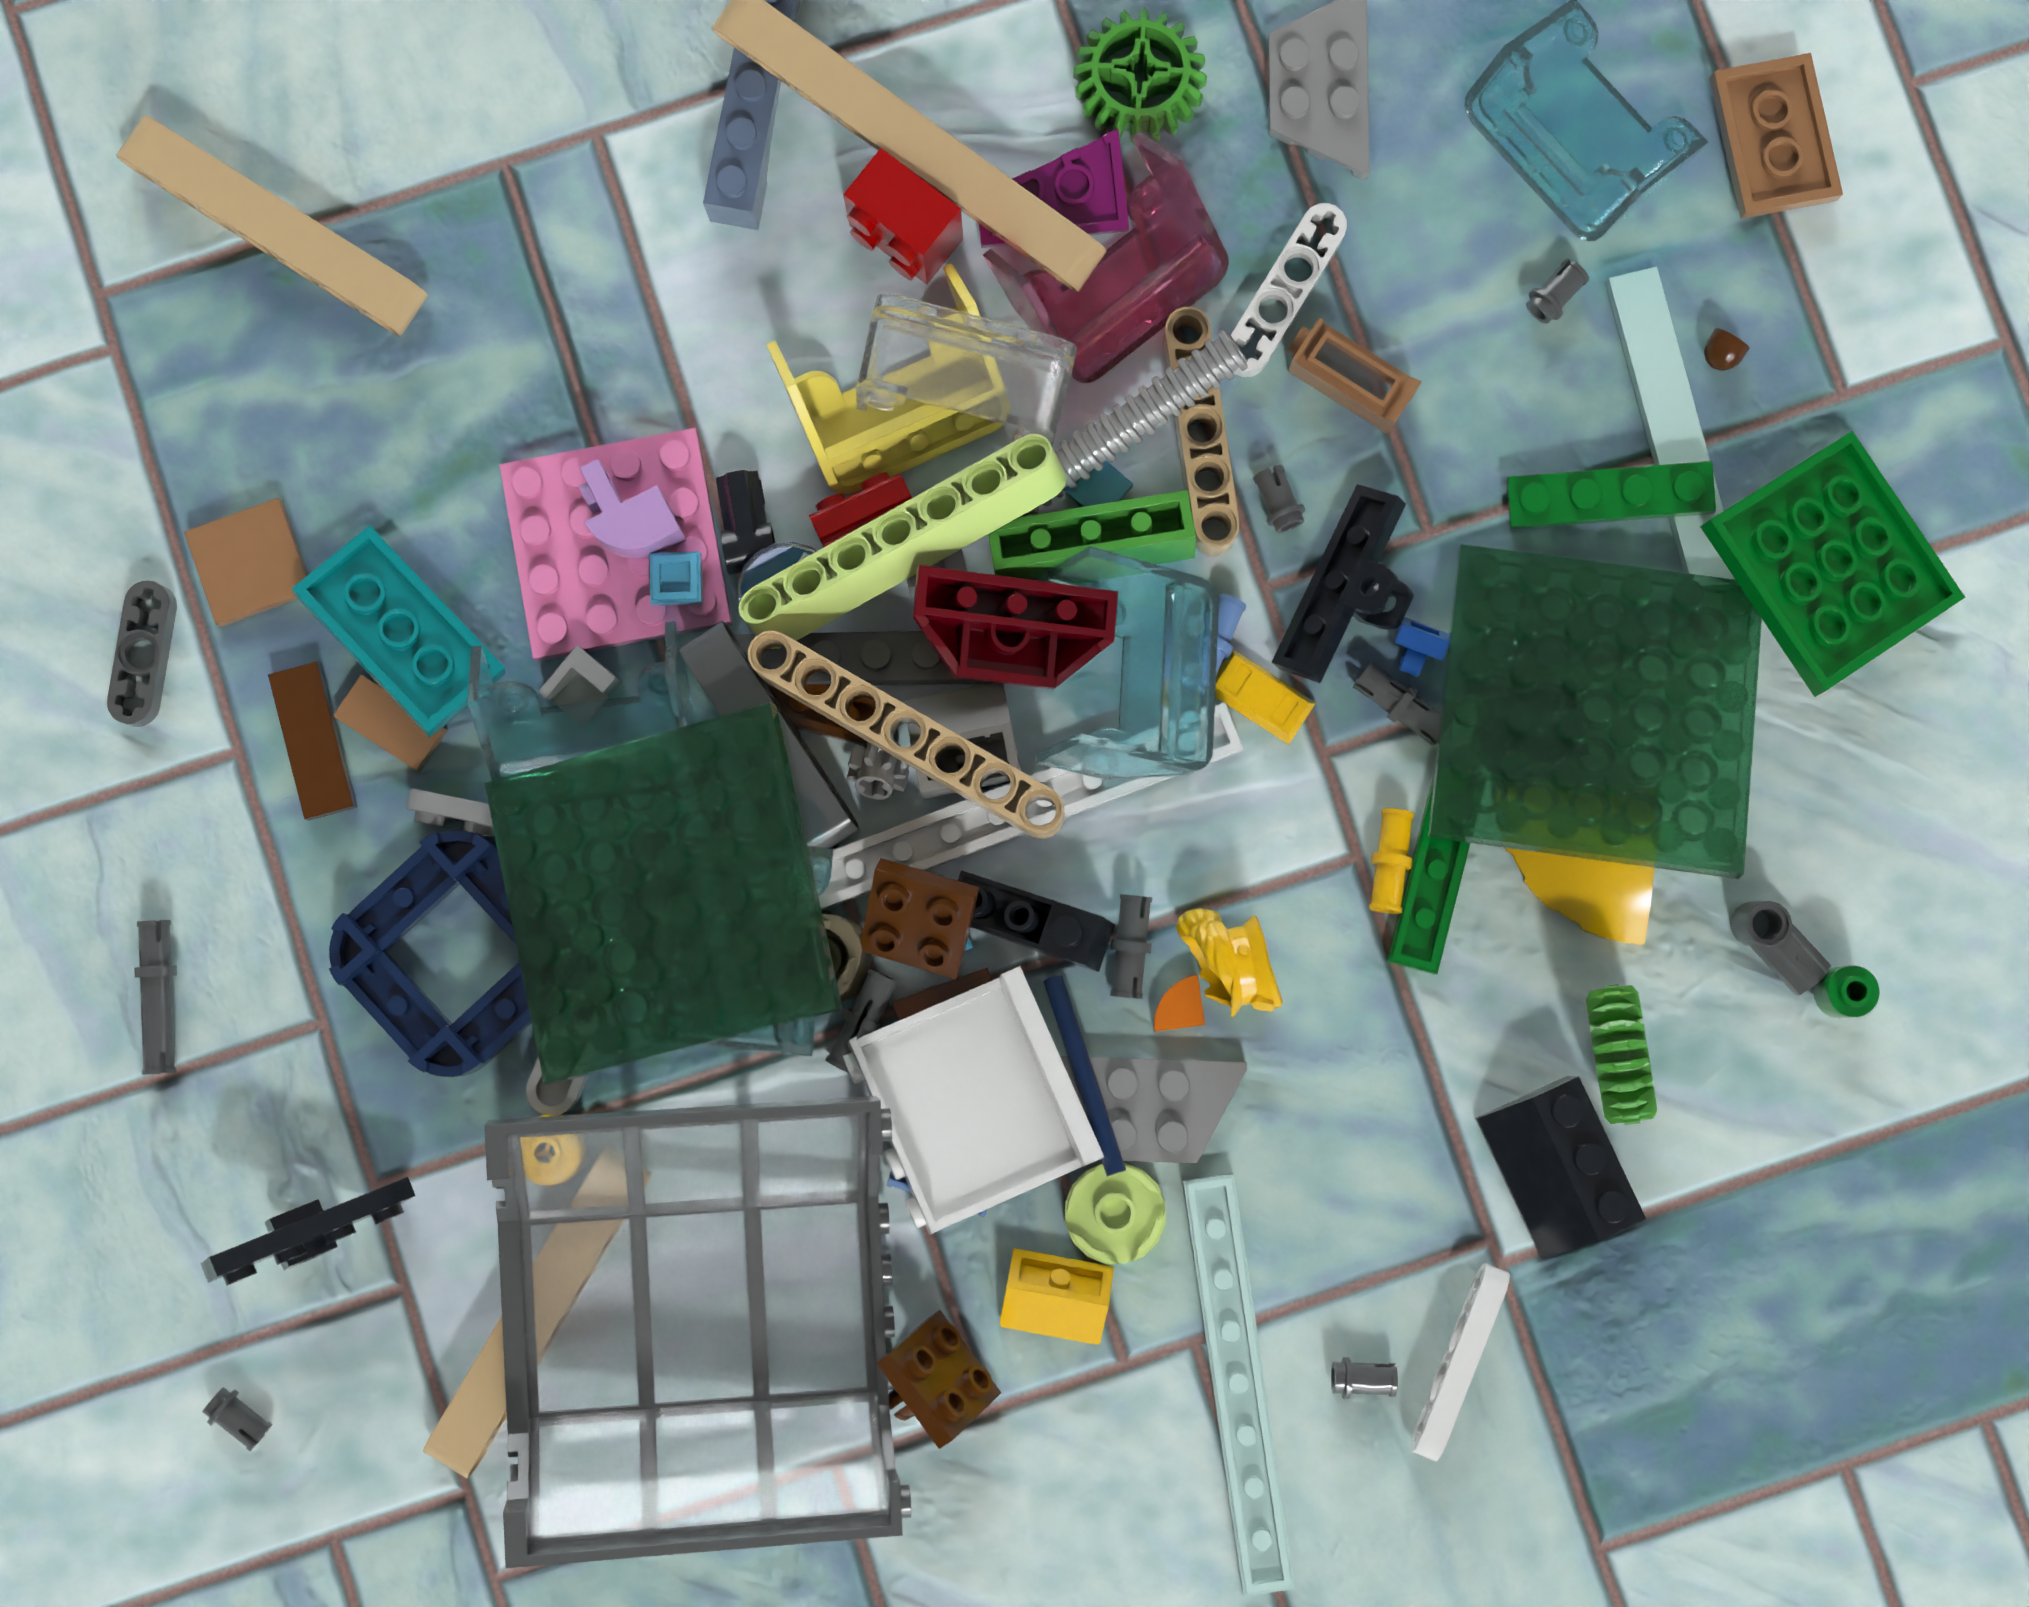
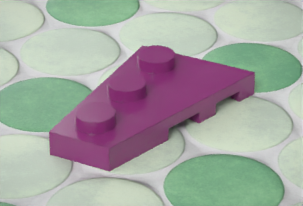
(1080, 186)

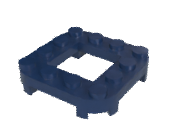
(388, 993)

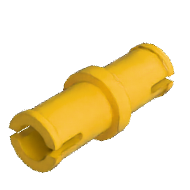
(1391, 861)

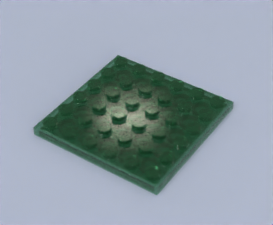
(1597, 712)
(662, 895)

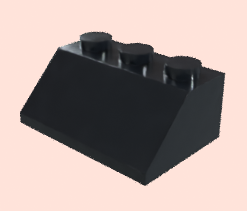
(1560, 1168)

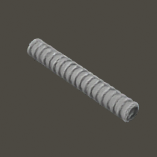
(1148, 409)

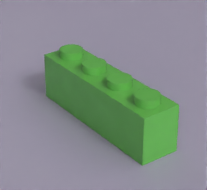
(1142, 528)

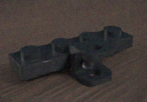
(1346, 585)
(307, 1232)

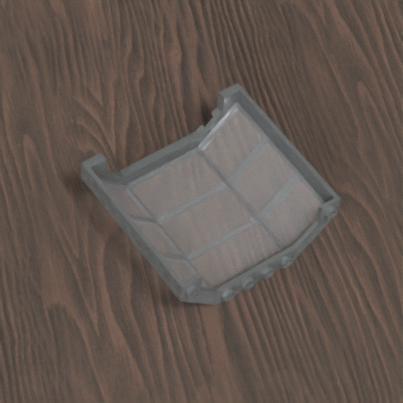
(695, 1329)

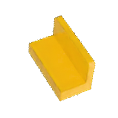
(1057, 1296)

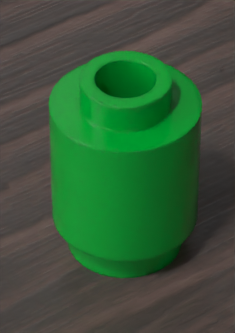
(1832, 996)

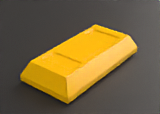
(1261, 697)

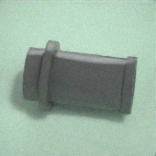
(1548, 301)
(1279, 499)
(1363, 1378)
(236, 1418)

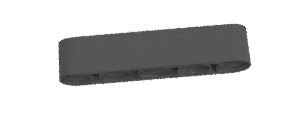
(732, 686)

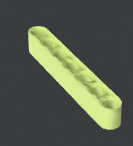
(905, 537)

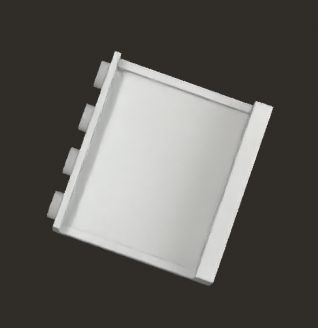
(974, 1101)

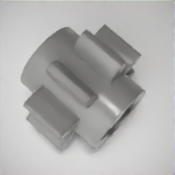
(876, 771)

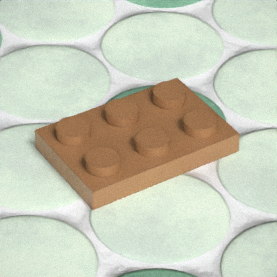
(1775, 135)

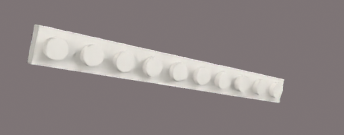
(970, 828)

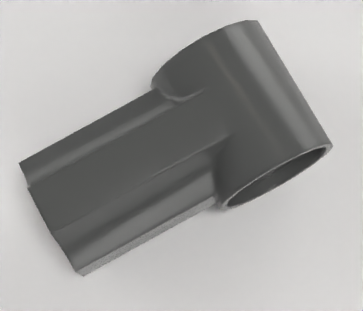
(1782, 947)

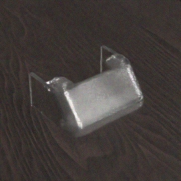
(964, 366)

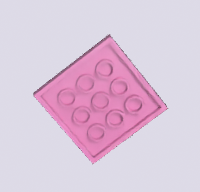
(578, 587)

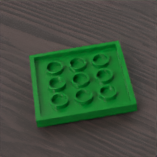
(1832, 563)

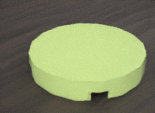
(1115, 1215)

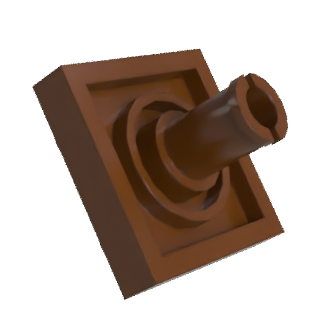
(918, 918)
(937, 1380)

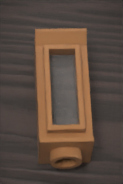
(1351, 375)

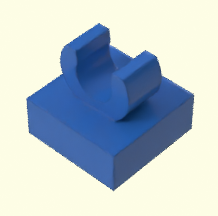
(1419, 642)

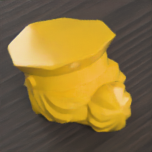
(1231, 960)

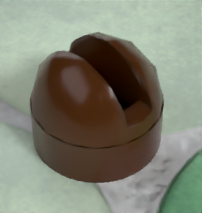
(1724, 350)

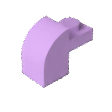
(632, 526)

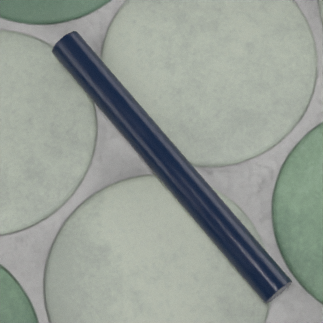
(1084, 1074)

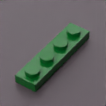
(1611, 495)

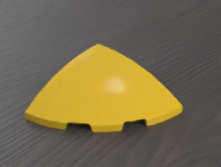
(1596, 894)

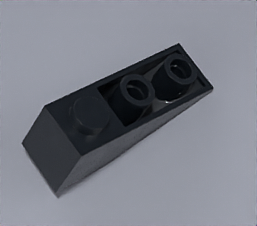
(1039, 923)

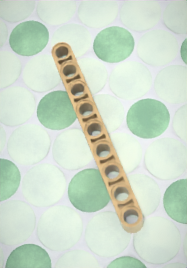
(910, 138)

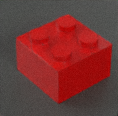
(903, 217)

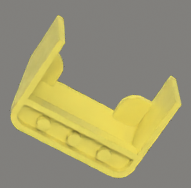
(863, 443)

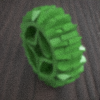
(1159, 75)
(1621, 1054)

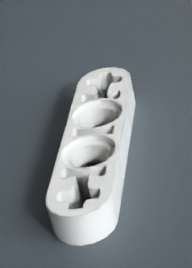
(1289, 292)
(1460, 1362)

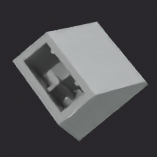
(978, 716)

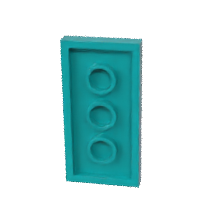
(395, 629)

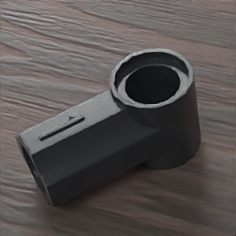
(743, 518)

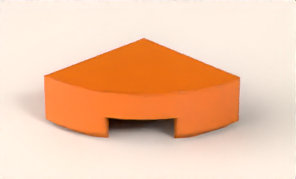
(1180, 1006)

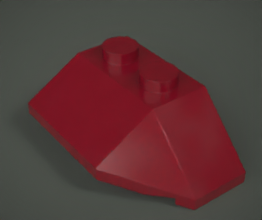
(1011, 625)

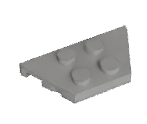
(1322, 84)
(1163, 1105)

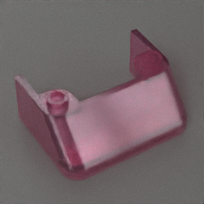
(1140, 280)

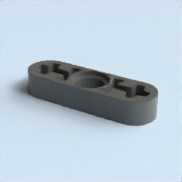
(127, 637)

